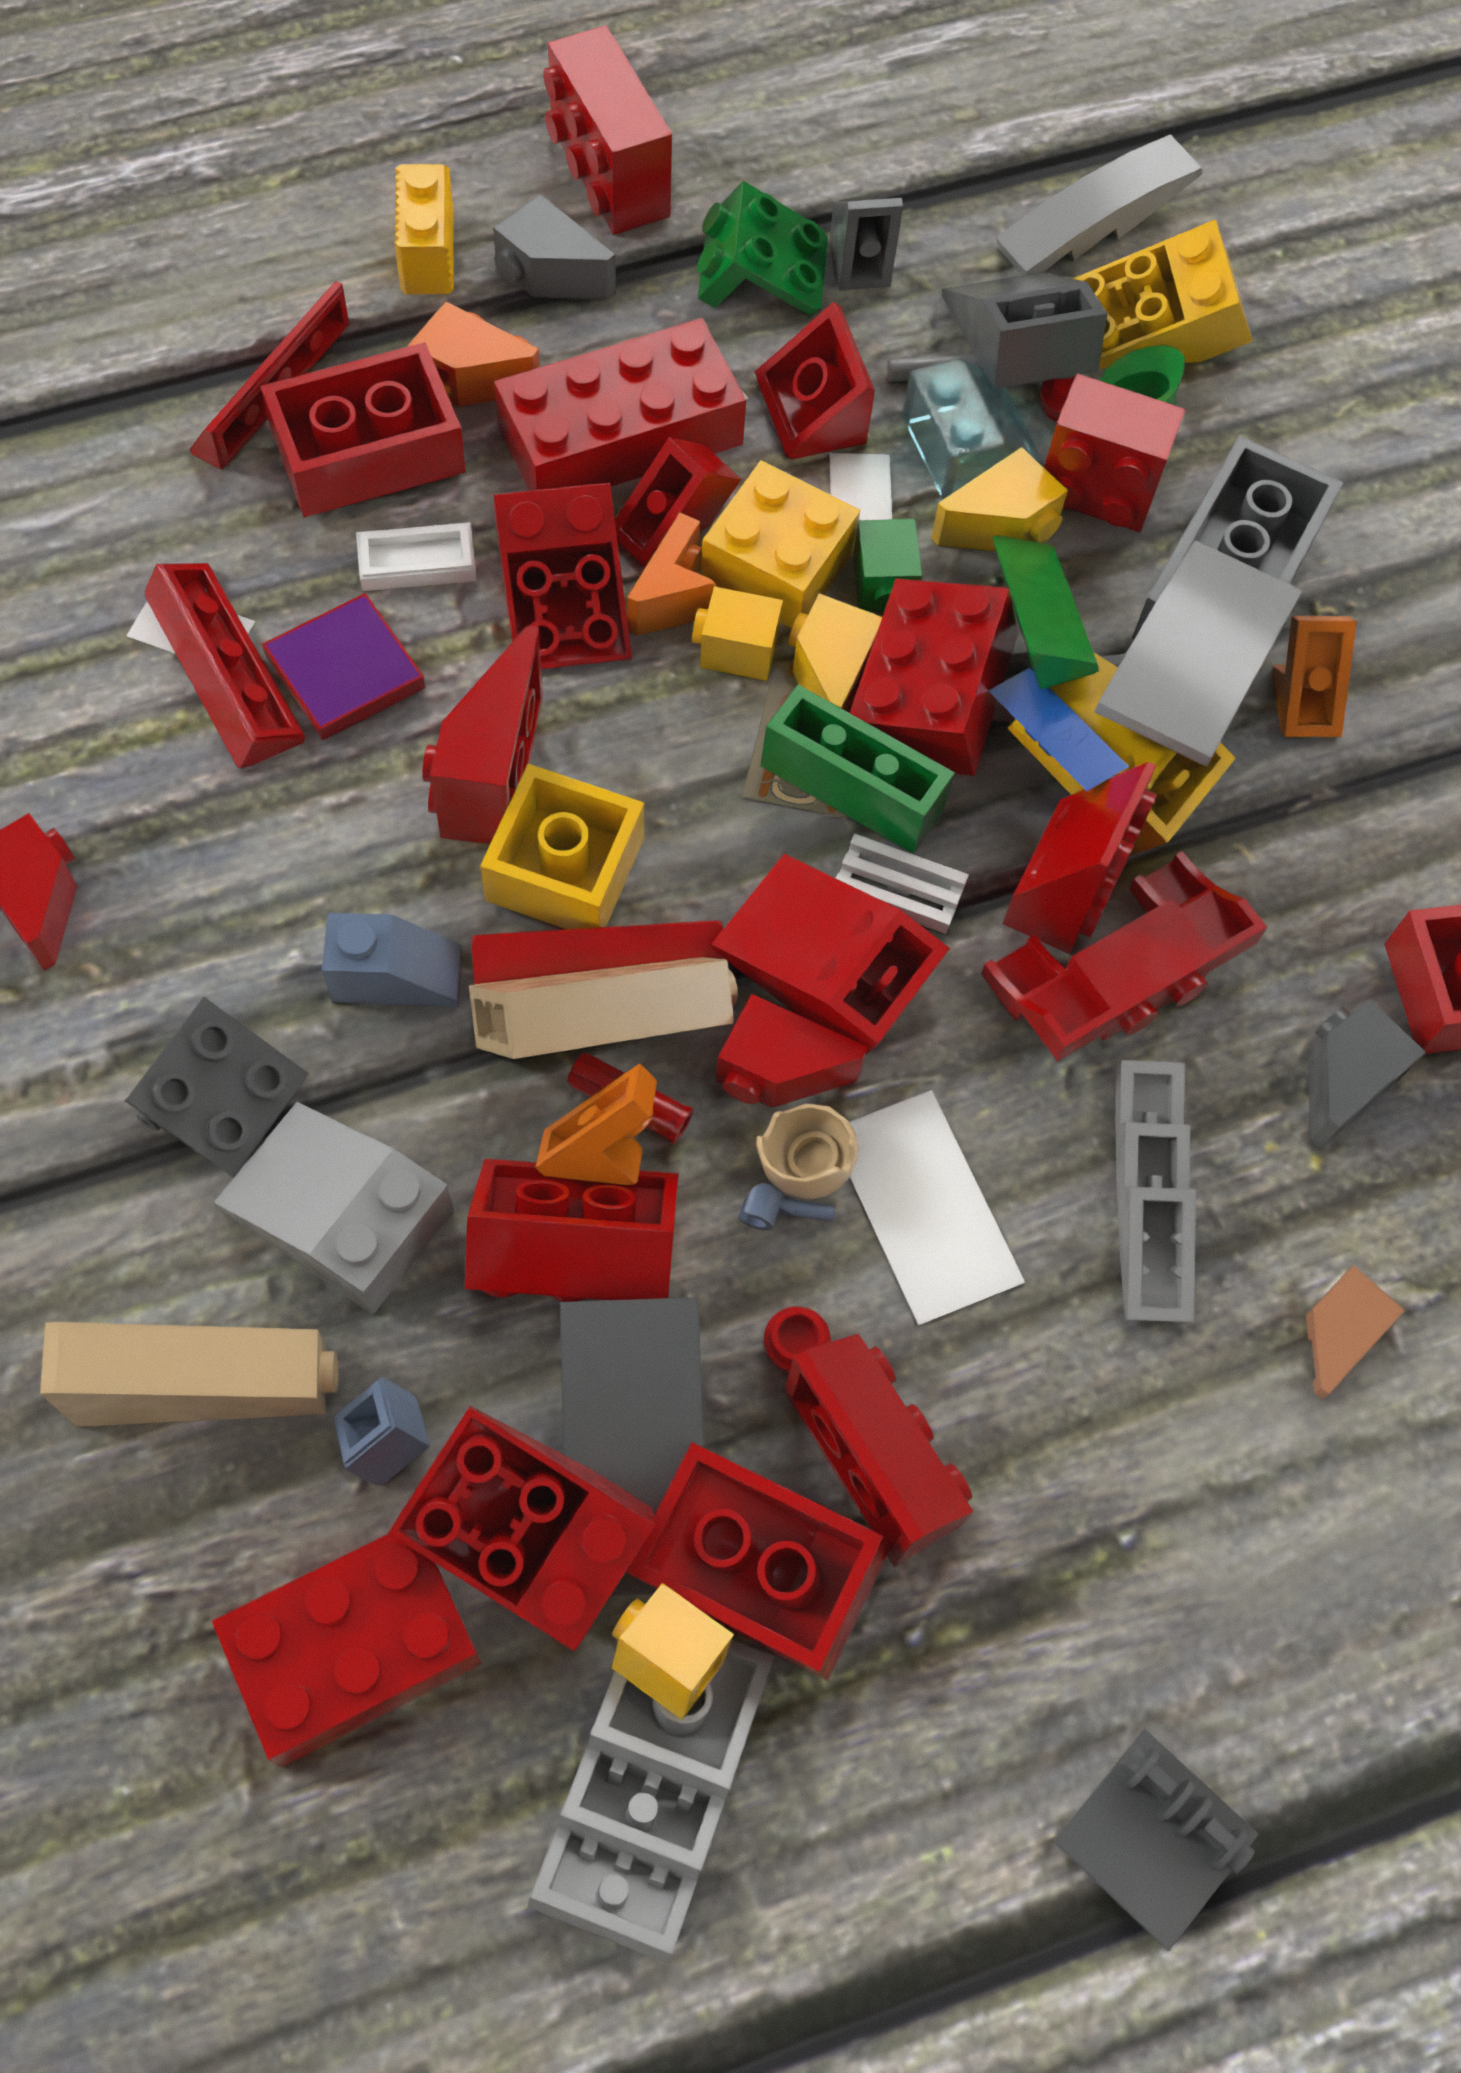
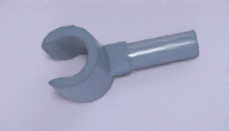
(766, 1201)

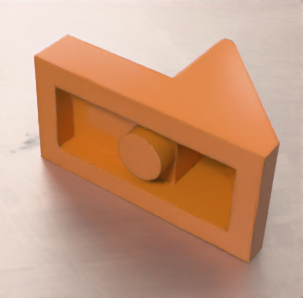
(670, 584)
(1316, 676)
(597, 1136)

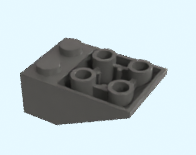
(1030, 327)

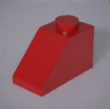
(680, 479)
(36, 886)
(784, 1056)

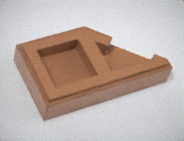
(1347, 1326)

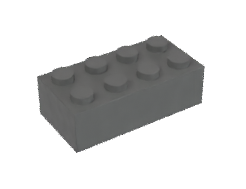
(1257, 512)

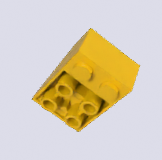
(1172, 296)
(1176, 779)

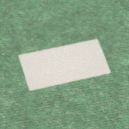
(929, 1210)

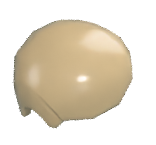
(808, 1151)

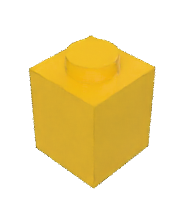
(738, 633)
(669, 1649)

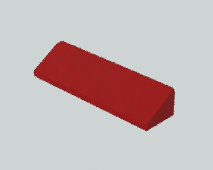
(291, 358)
(222, 663)
(587, 949)

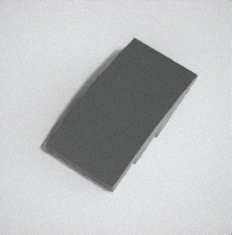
(631, 1394)

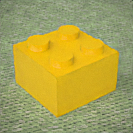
(780, 541)
(562, 850)

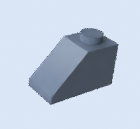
(389, 962)

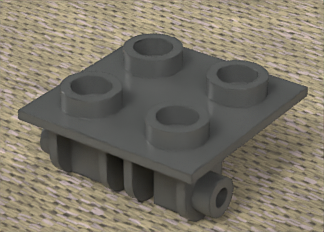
(216, 1087)
(1157, 1839)

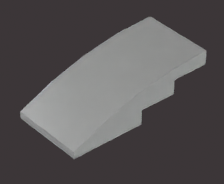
(1198, 652)
(648, 1808)

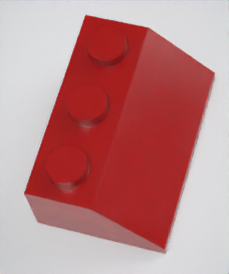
(569, 1235)
(877, 1445)

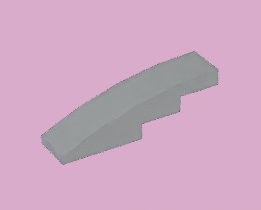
(1099, 204)
(1154, 1192)

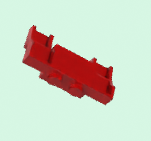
(1134, 970)

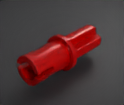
(669, 1116)

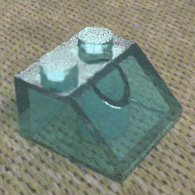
(962, 423)

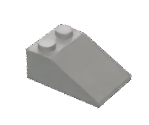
(338, 1204)

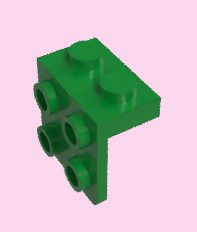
(764, 243)

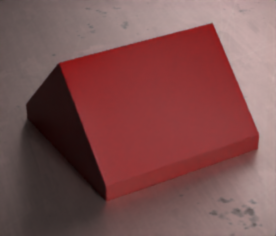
(818, 388)

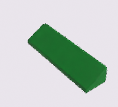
(1045, 611)

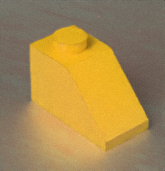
(1007, 500)
(833, 649)

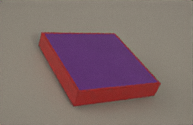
(344, 666)

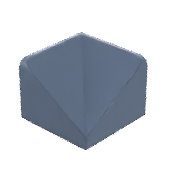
(381, 1432)

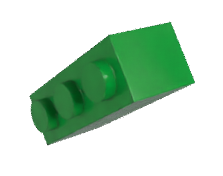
(856, 768)

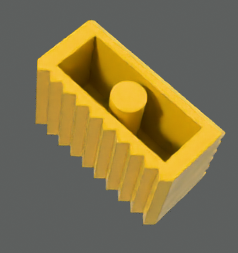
(424, 229)

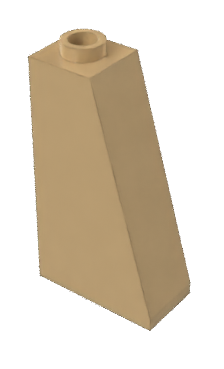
(601, 1006)
(183, 1372)

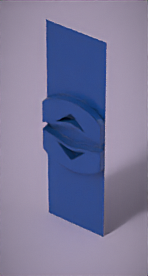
(1058, 730)

